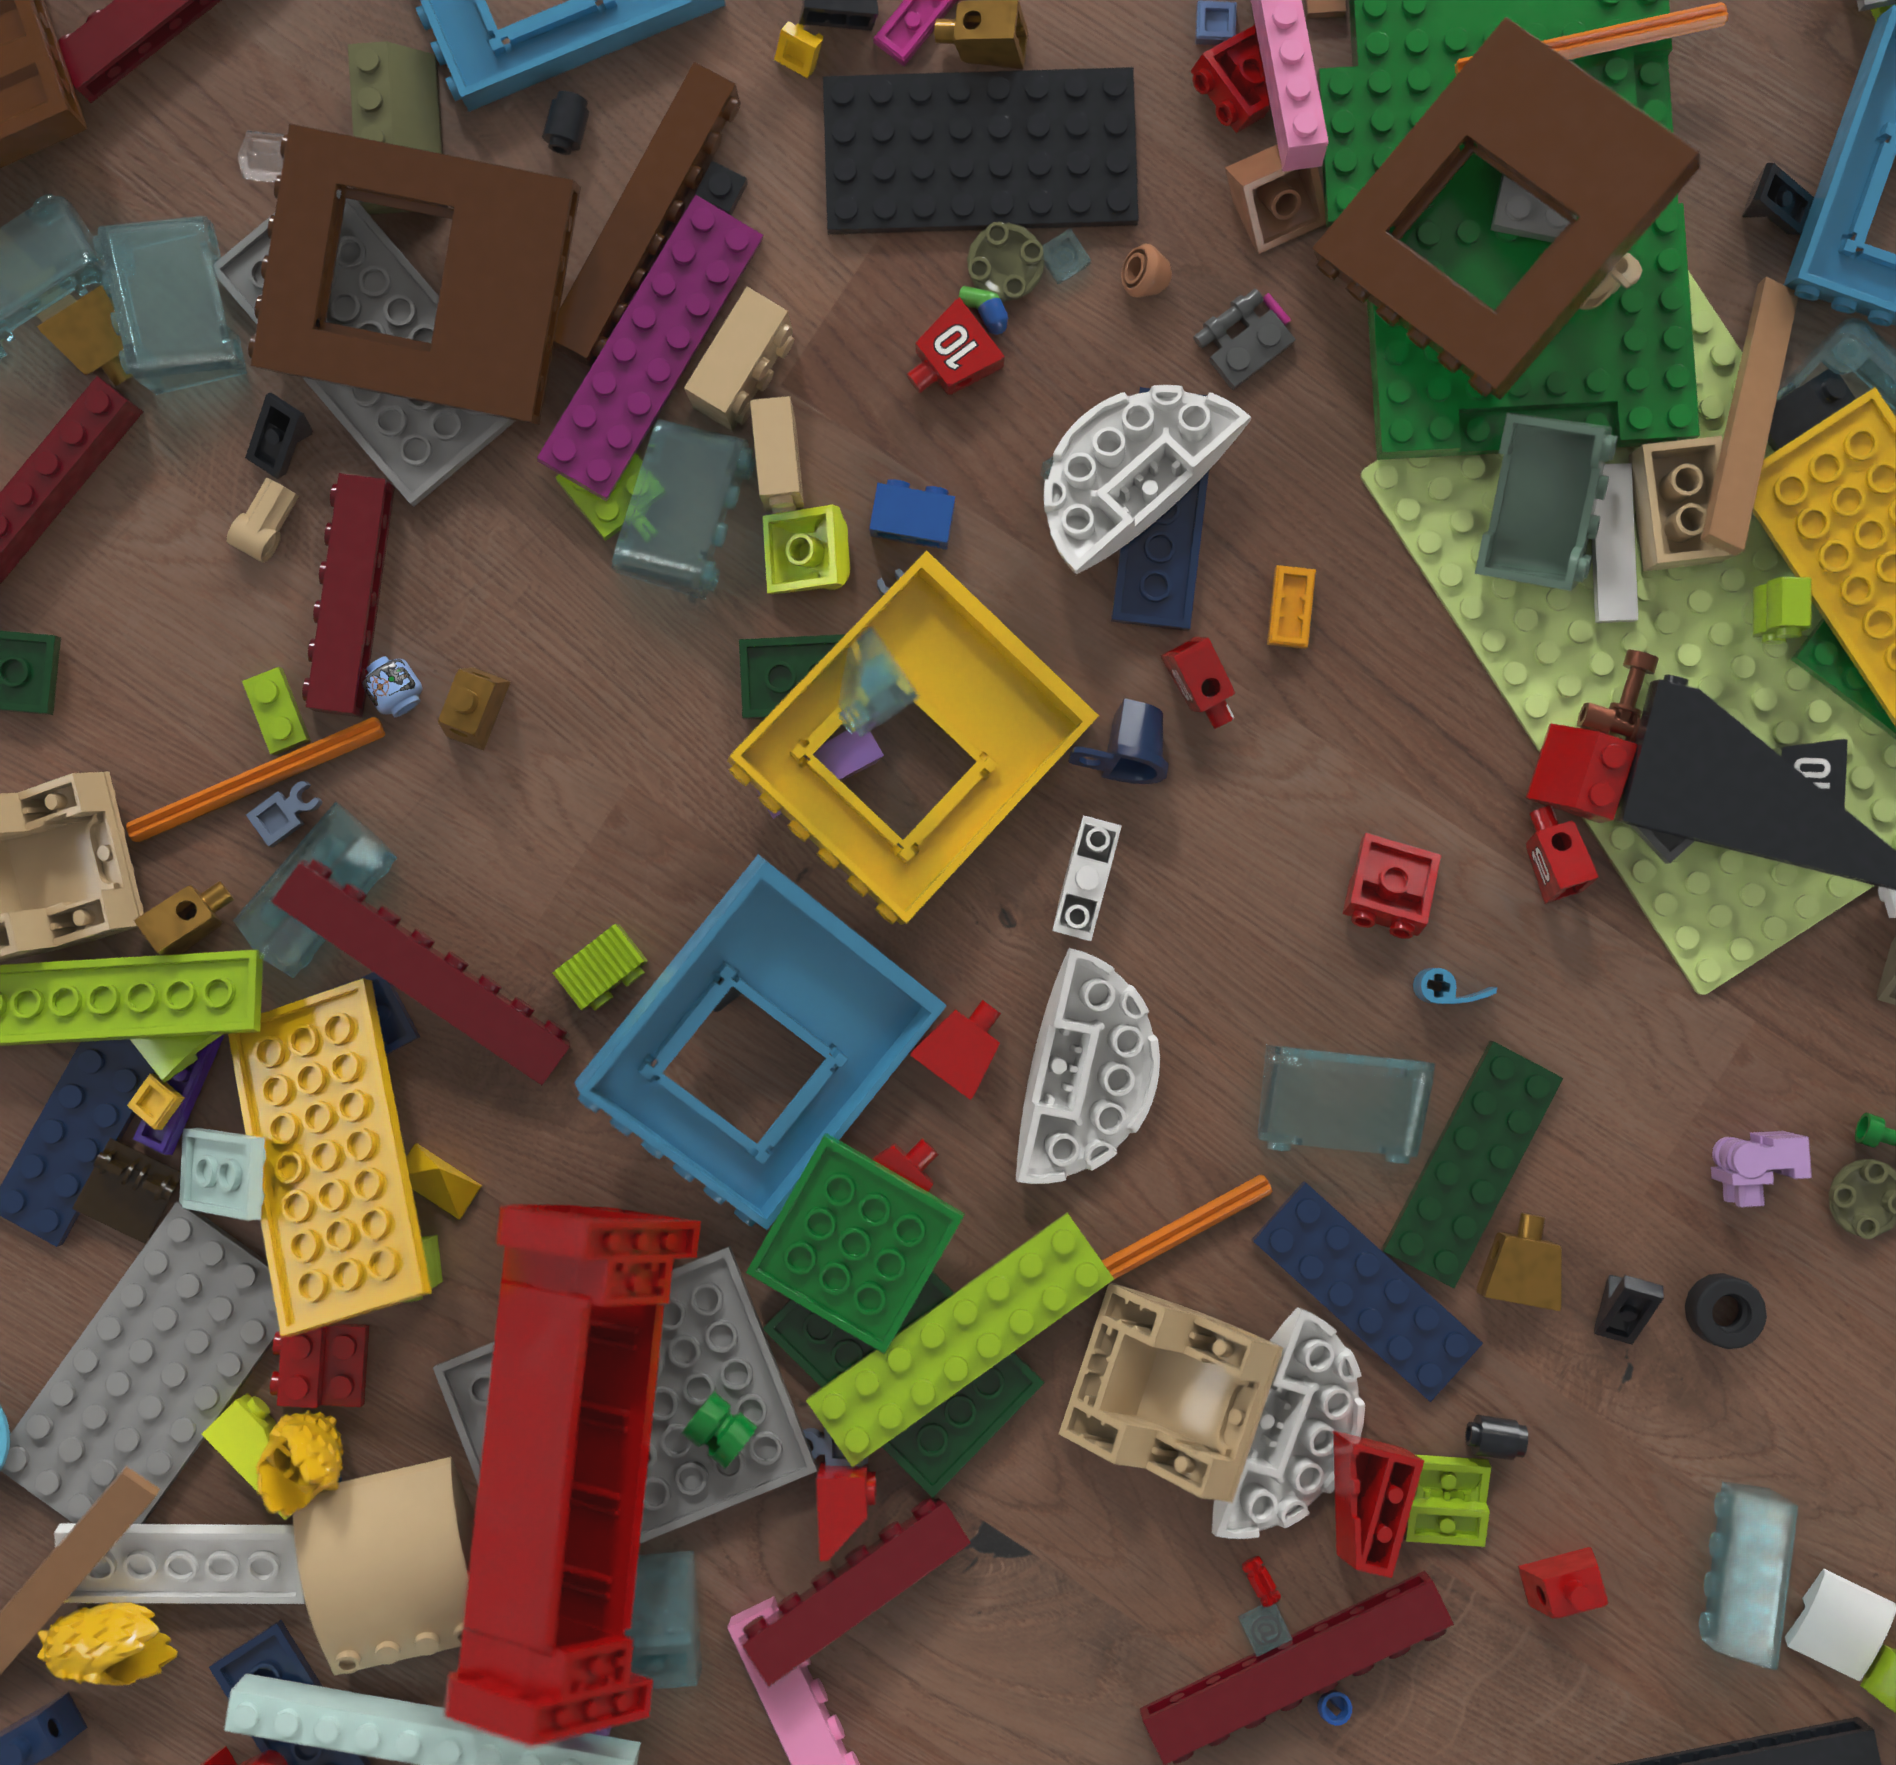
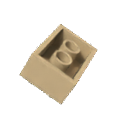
(740, 359)
(1672, 501)

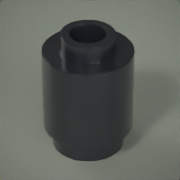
(566, 122)
(1496, 1437)

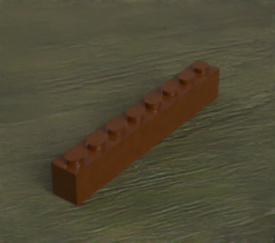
(645, 212)

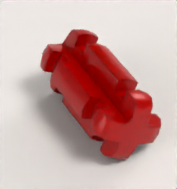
(1261, 1581)

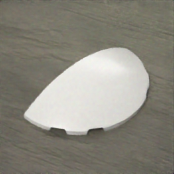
(1130, 465)
(1087, 1074)
(1294, 1442)

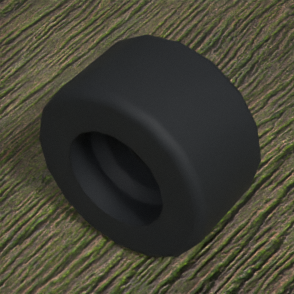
(1750, 1316)

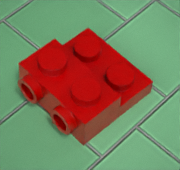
(1234, 80)
(1392, 886)
(322, 1367)

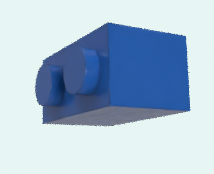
(912, 514)

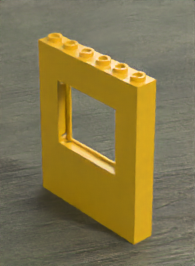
(973, 685)

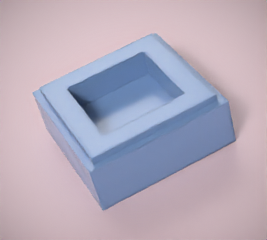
(1215, 22)

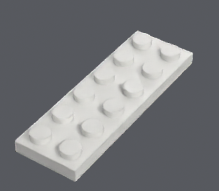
(195, 1566)

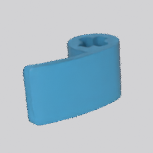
(1448, 992)

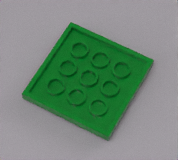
(855, 1243)

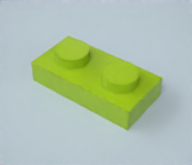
(276, 711)

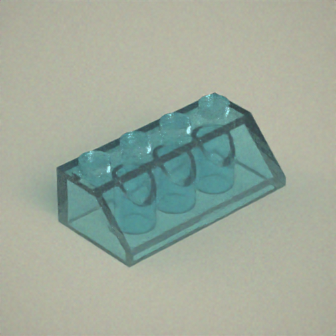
(342, 846)
(1748, 1573)

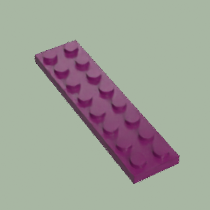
(650, 348)

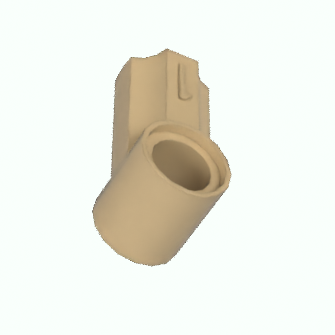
(259, 527)

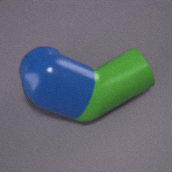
(989, 307)

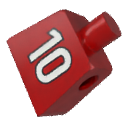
(955, 352)
(1192, 665)
(1559, 870)

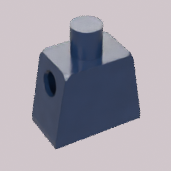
(29, 1738)

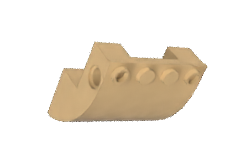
(63, 866)
(1171, 1392)
(386, 1565)

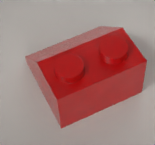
(1581, 772)
(842, 1504)

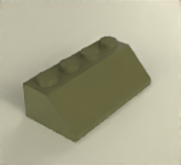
(394, 99)

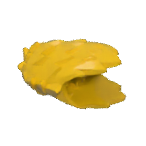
(299, 1461)
(106, 1645)

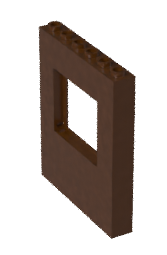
(1553, 137)
(496, 286)

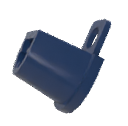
(1133, 746)

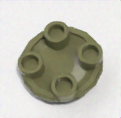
(1006, 260)
(1864, 1198)

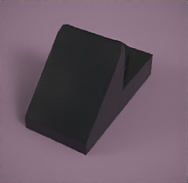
(1779, 199)
(277, 435)
(1627, 1307)

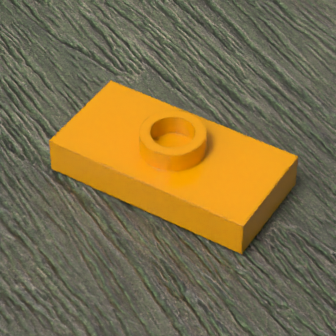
(1291, 607)

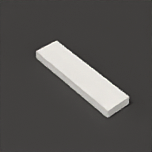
(1615, 550)

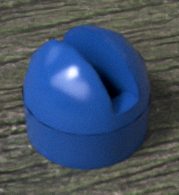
(1340, 1701)

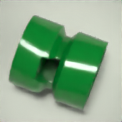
(719, 1430)

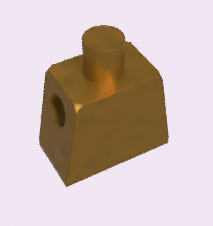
(986, 33)
(87, 335)
(472, 706)
(168, 923)
(1523, 1267)

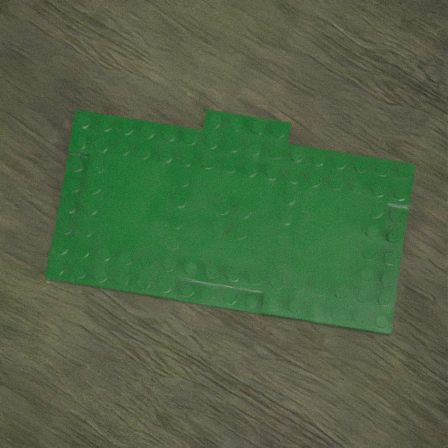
(1609, 364)

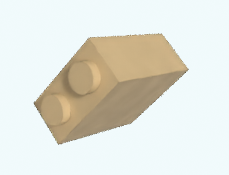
(777, 454)

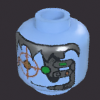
(392, 686)

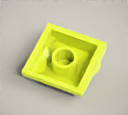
(806, 550)

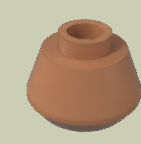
(1145, 272)

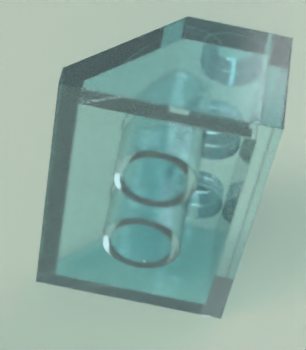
(871, 685)

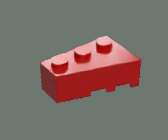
(1372, 1501)

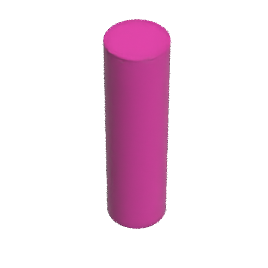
(1272, 304)

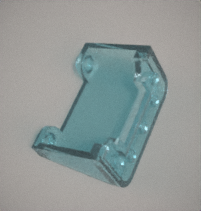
(42, 261)
(1344, 1101)

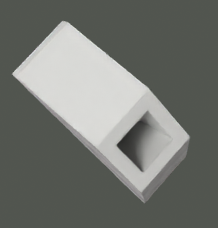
(1086, 878)

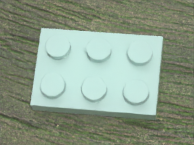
(222, 1173)

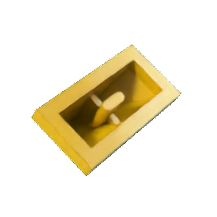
(440, 1181)

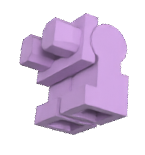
(1749, 1164)

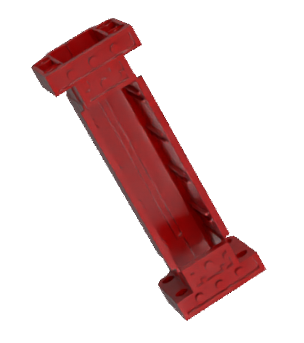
(565, 1472)

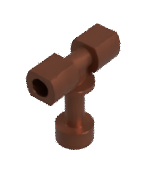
(1621, 716)

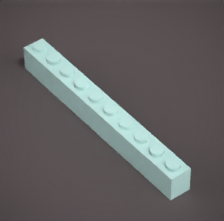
(396, 1729)

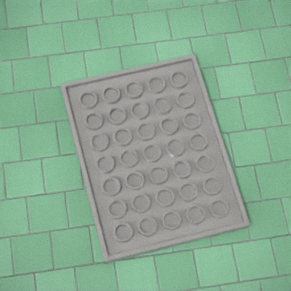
(706, 1346)

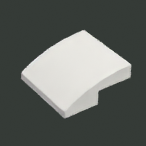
(1841, 1625)

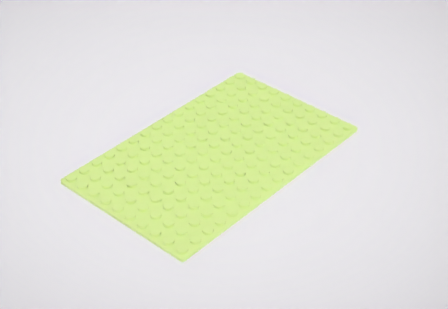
(1550, 657)

